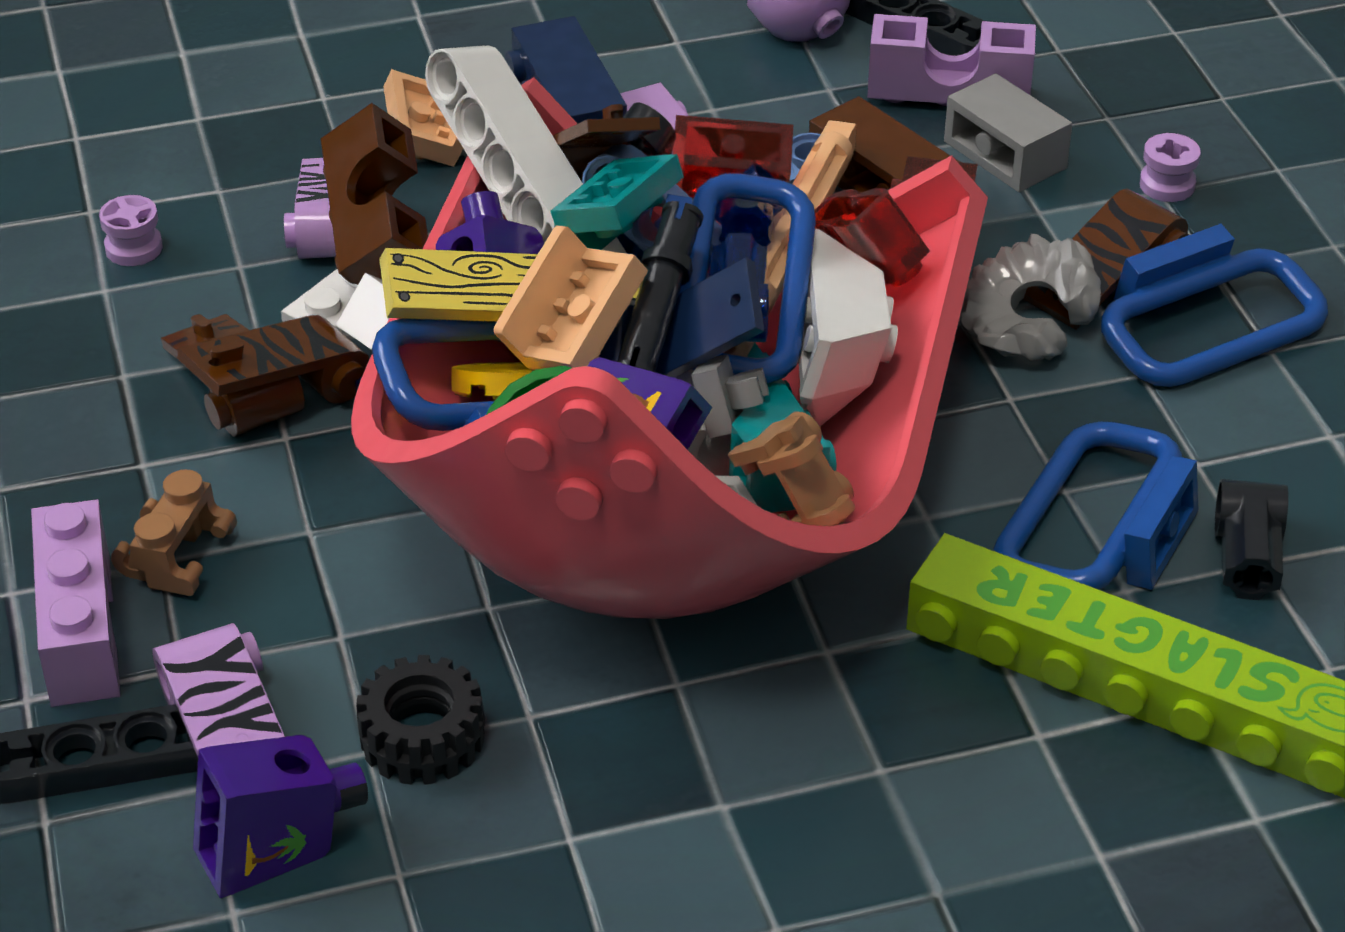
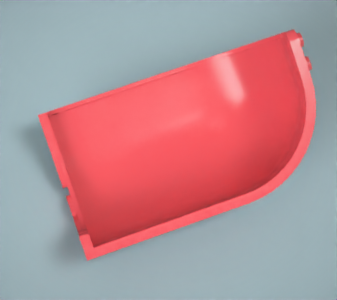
(605, 506)

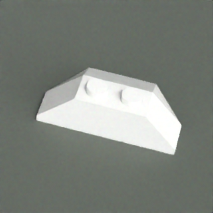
(843, 329)

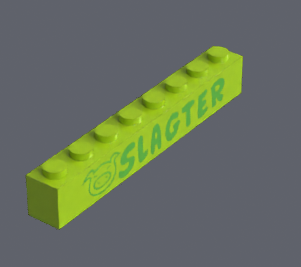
(1133, 660)

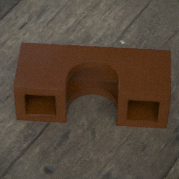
(362, 170)

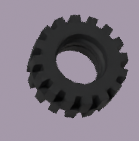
(426, 748)

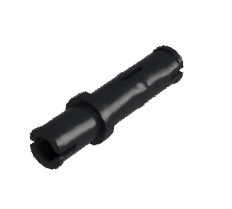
(668, 270)

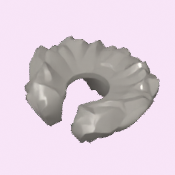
(1002, 283)

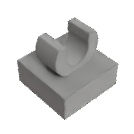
(727, 392)

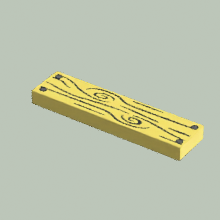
(451, 283)

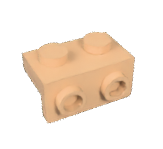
(413, 105)
(568, 302)

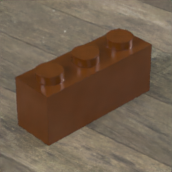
(879, 145)

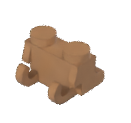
(795, 454)
(178, 516)

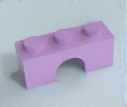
(910, 69)
(73, 603)

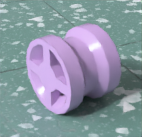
(1169, 167)
(130, 230)

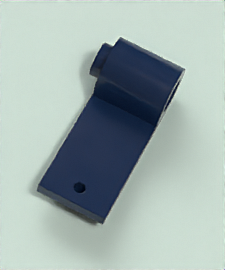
(704, 321)

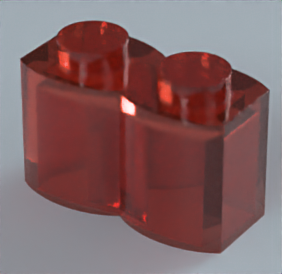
(875, 230)

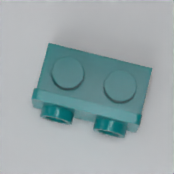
(617, 197)

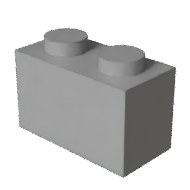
(1007, 132)

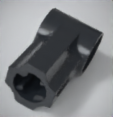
(1252, 528)

